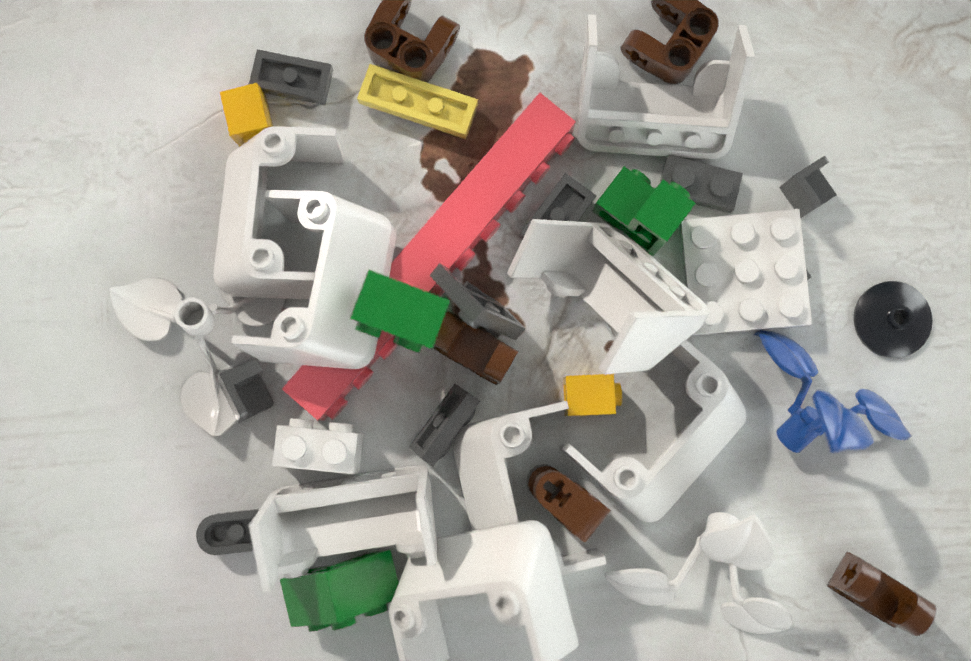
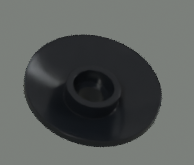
(876, 322)

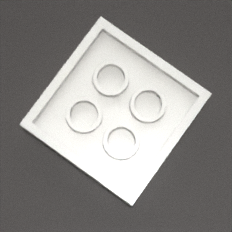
(747, 271)

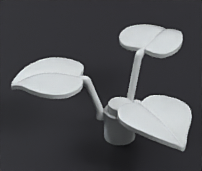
(147, 313)
(728, 541)

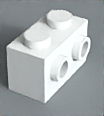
(318, 449)

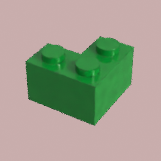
(641, 210)
(398, 310)
(341, 591)

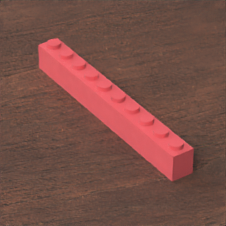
(451, 235)

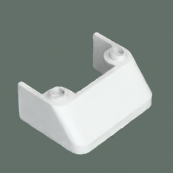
(662, 117)
(350, 246)
(243, 260)
(619, 282)
(485, 480)
(653, 491)
(343, 517)
(505, 561)

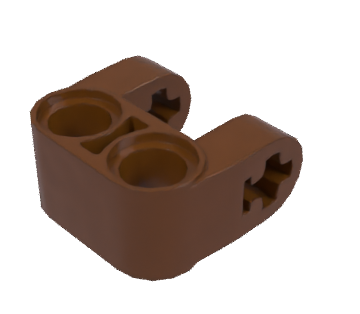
(405, 46)
(654, 56)
(474, 349)
(569, 503)
(882, 595)

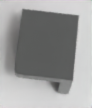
(808, 188)
(245, 389)

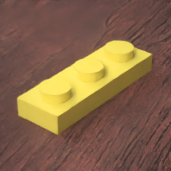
(417, 101)

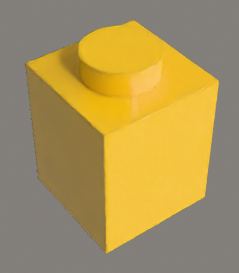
(245, 112)
(591, 394)

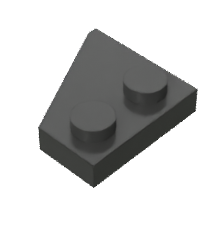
(477, 307)

